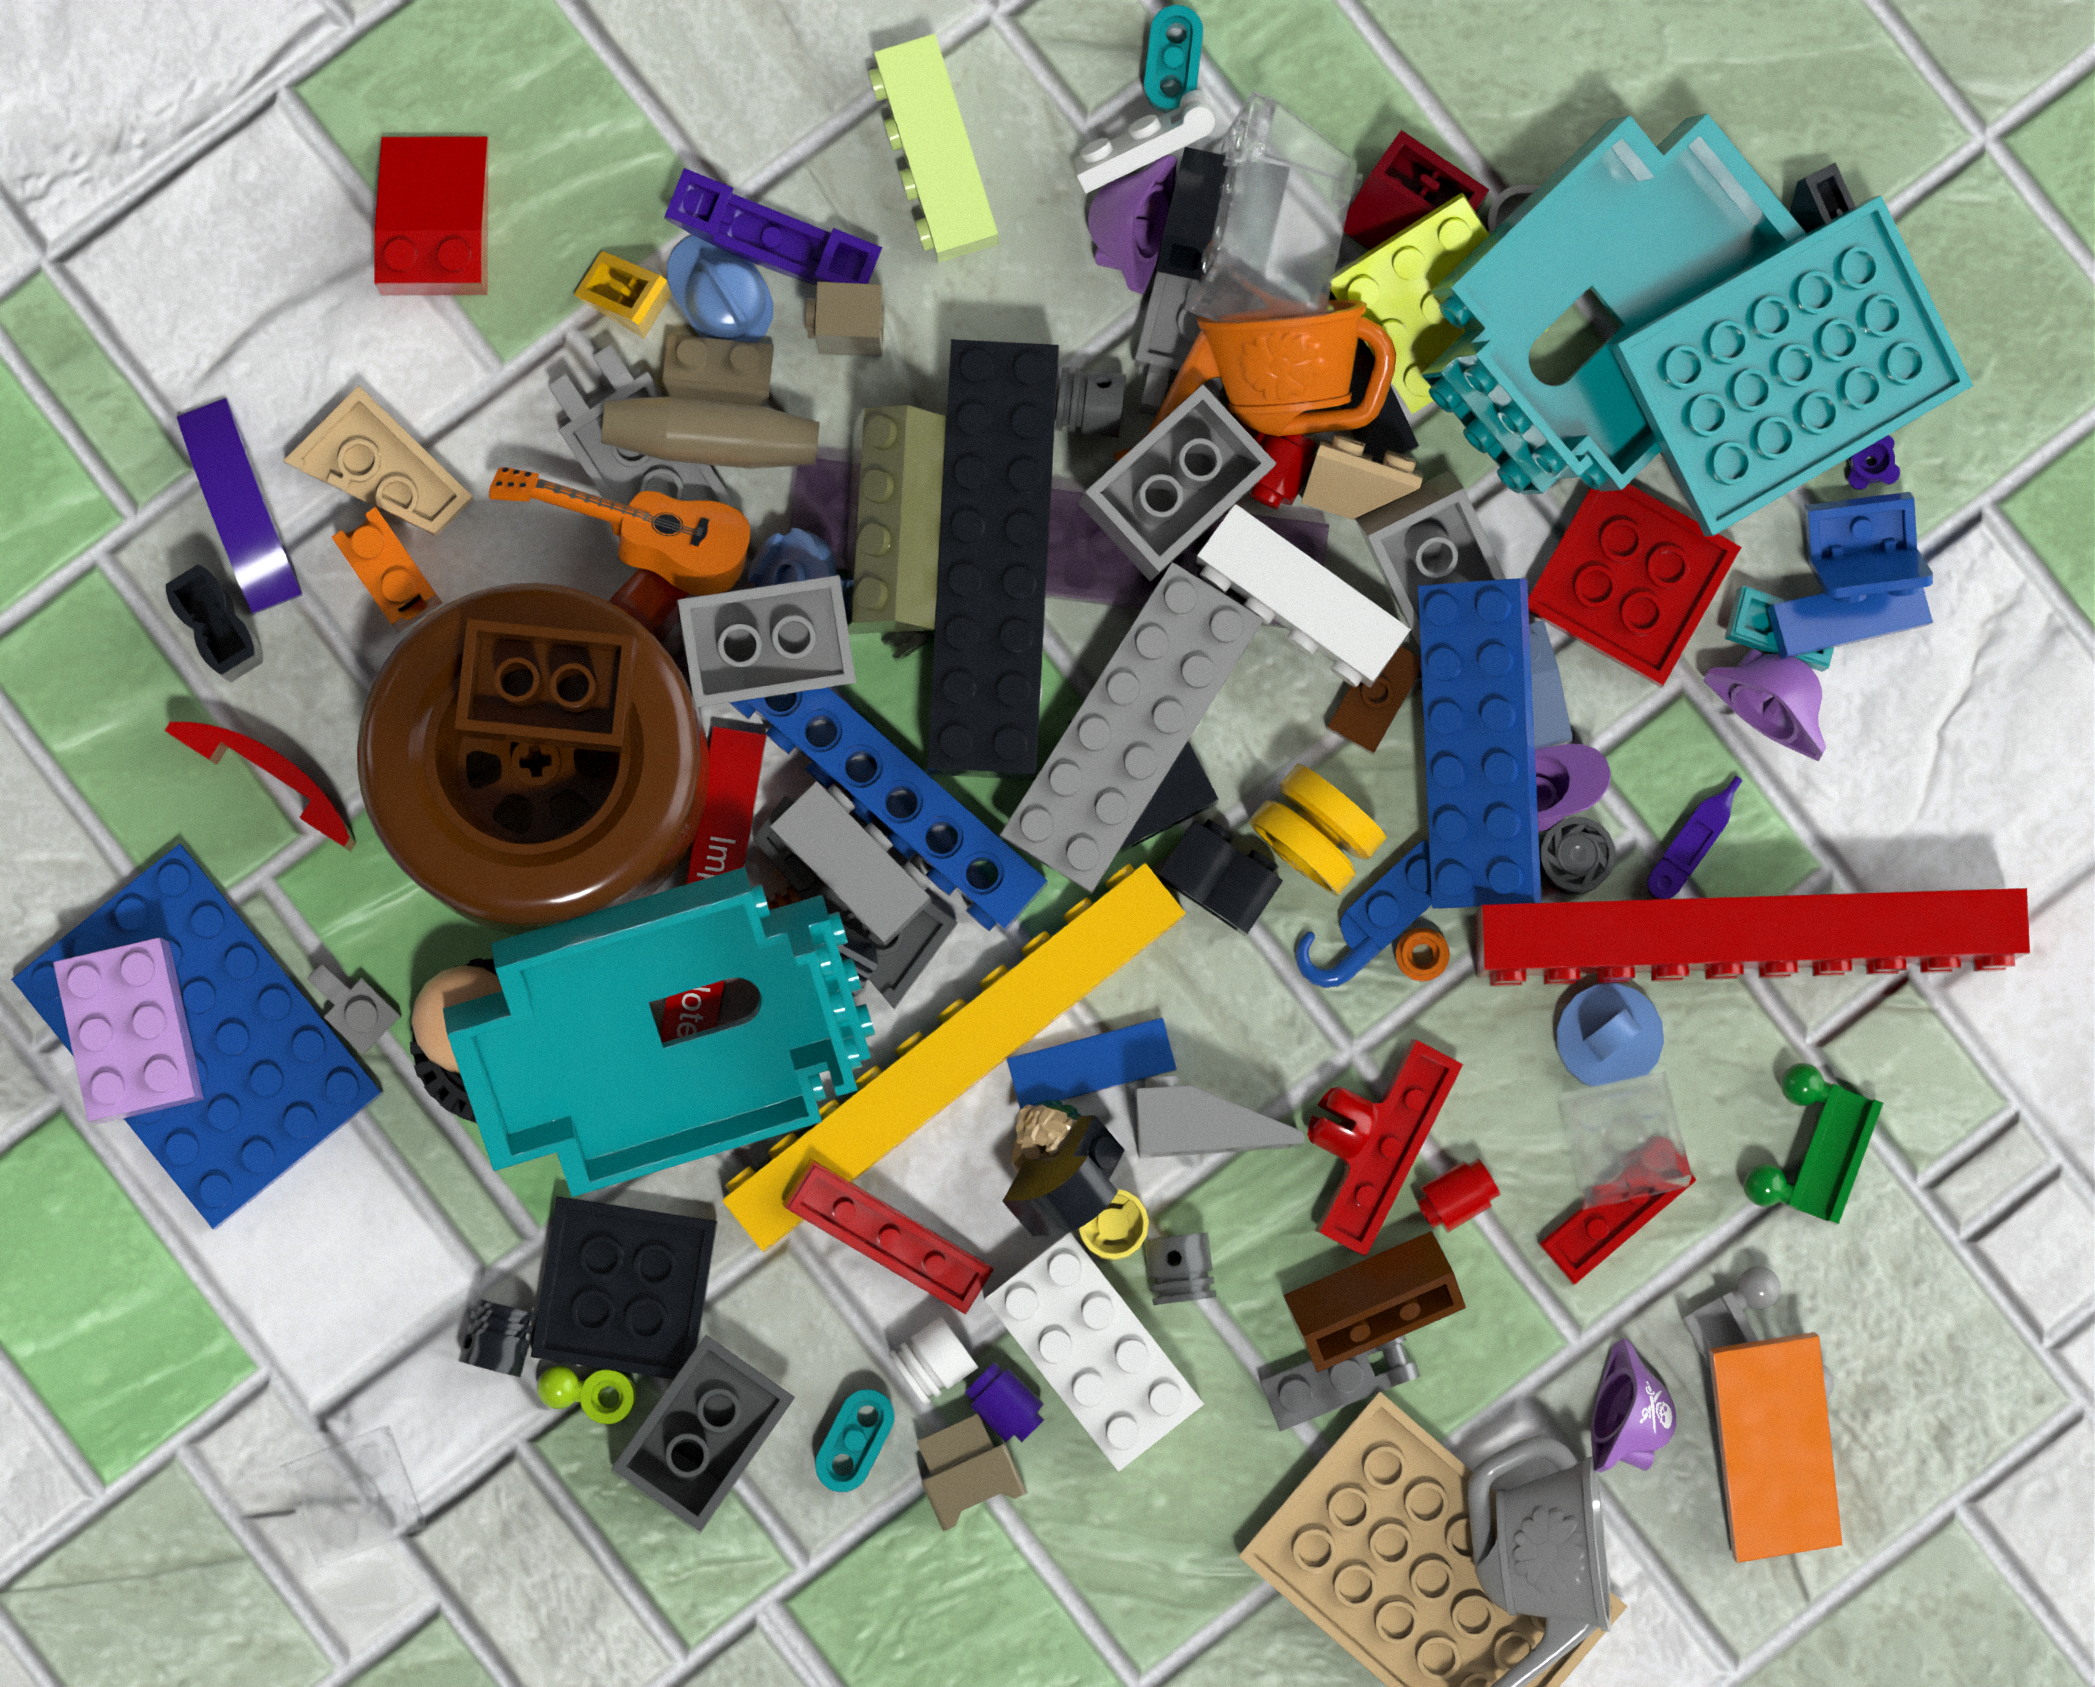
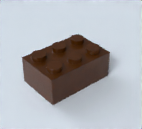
(546, 686)

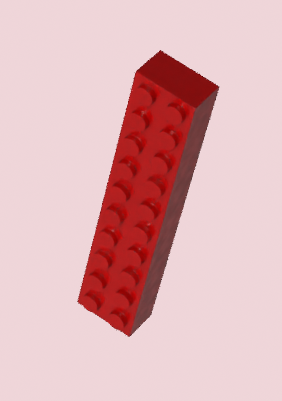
(1751, 933)

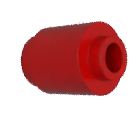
(1292, 467)
(1457, 1195)

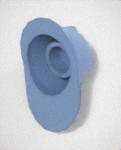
(719, 292)

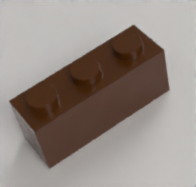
(1374, 1301)

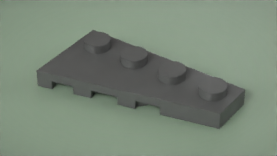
(903, 957)

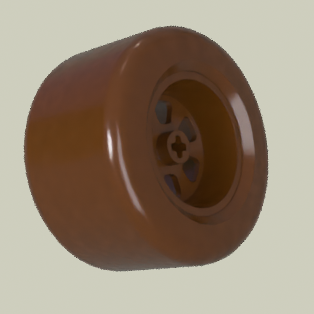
(446, 830)

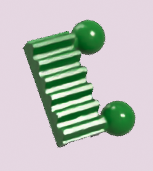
(1832, 1151)

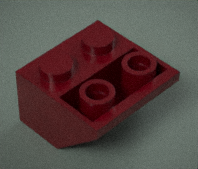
(1405, 188)

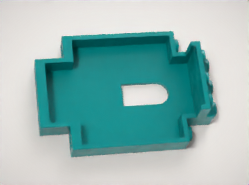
(1645, 237)
(577, 1058)

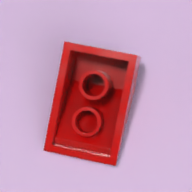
(432, 216)

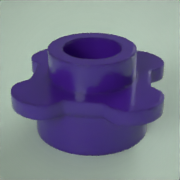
(1883, 471)

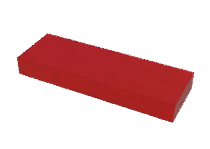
(1598, 1231)

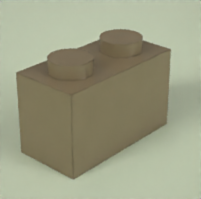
(847, 319)

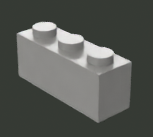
(853, 861)

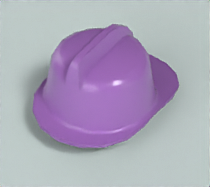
(1568, 781)

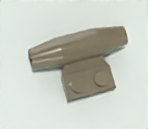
(712, 410)

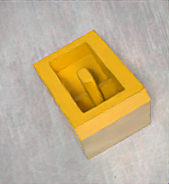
(624, 292)

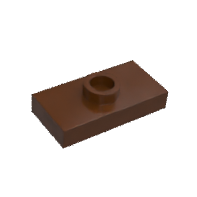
(1370, 711)

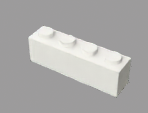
(1302, 597)

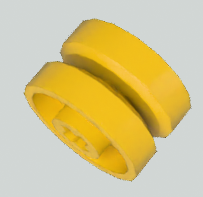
(1311, 837)

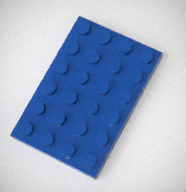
(263, 1054)

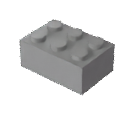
(1176, 482)

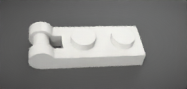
(1145, 142)

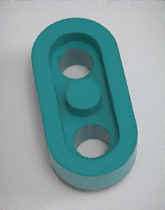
(1172, 60)
(853, 1439)

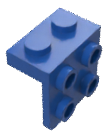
(1866, 547)

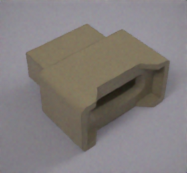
(966, 1470)

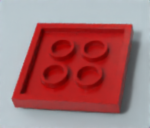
(1632, 580)

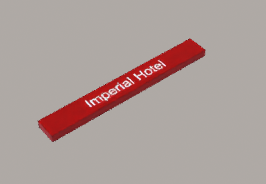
(718, 849)

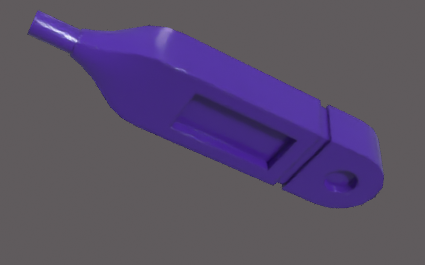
(1692, 843)

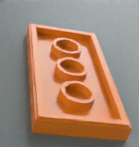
(1775, 1447)

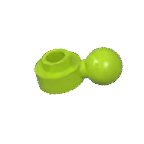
(560, 1388)

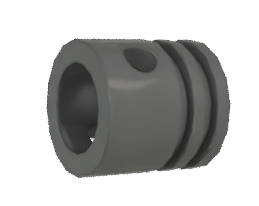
(1091, 402)
(1184, 1280)

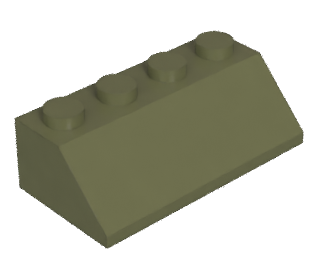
(894, 520)

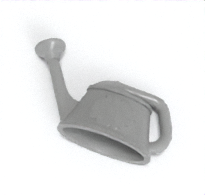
(1546, 1550)

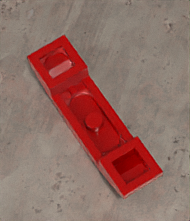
(213, 743)

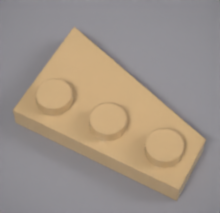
(380, 464)

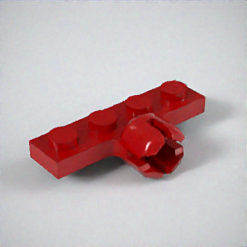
(1379, 1142)

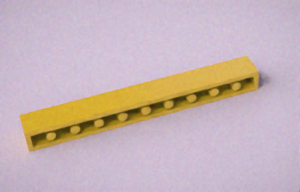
(962, 1050)

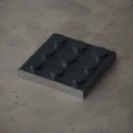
(623, 1288)

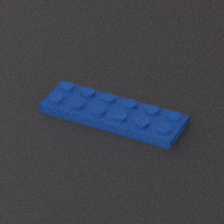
(1479, 743)

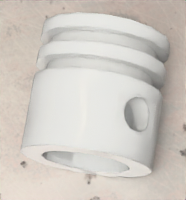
(933, 1360)

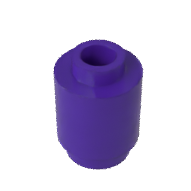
(1005, 1403)

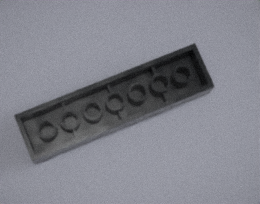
(993, 559)

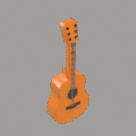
(688, 543)

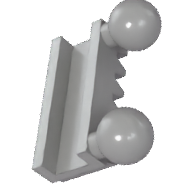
(1724, 1323)

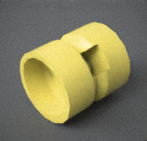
(1117, 1229)

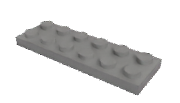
(1131, 727)

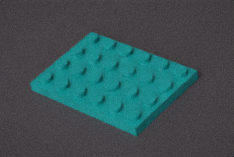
(1792, 365)

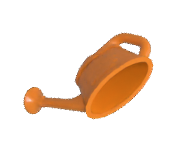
(1285, 368)

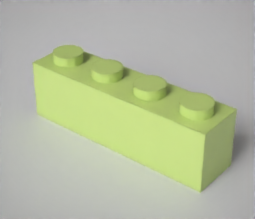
(935, 149)

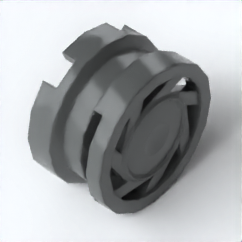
(1576, 855)

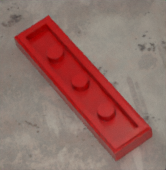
(888, 1236)

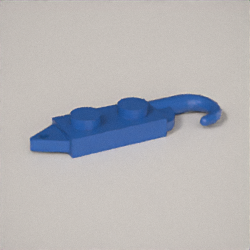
(1375, 919)

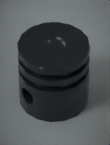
(497, 1338)

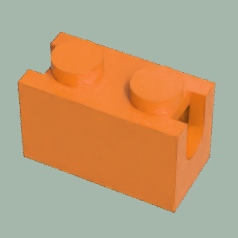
(387, 570)

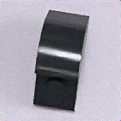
(1067, 1190)

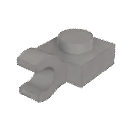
(358, 1012)

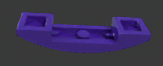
(767, 236)
(238, 506)

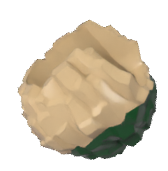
(1042, 1131)

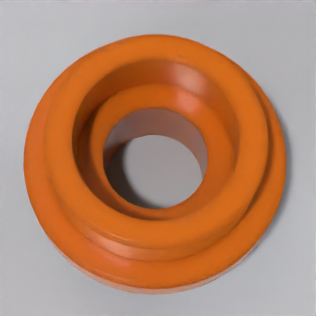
(1434, 942)

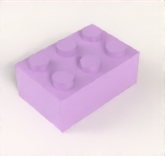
(128, 1031)

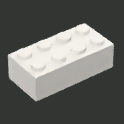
(1094, 1351)

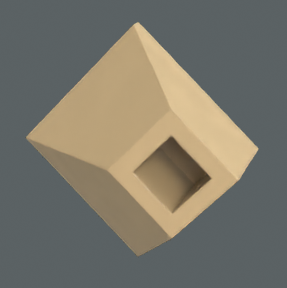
(1353, 484)

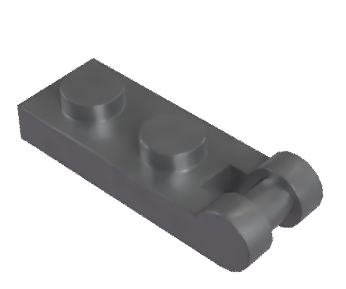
(1305, 1394)

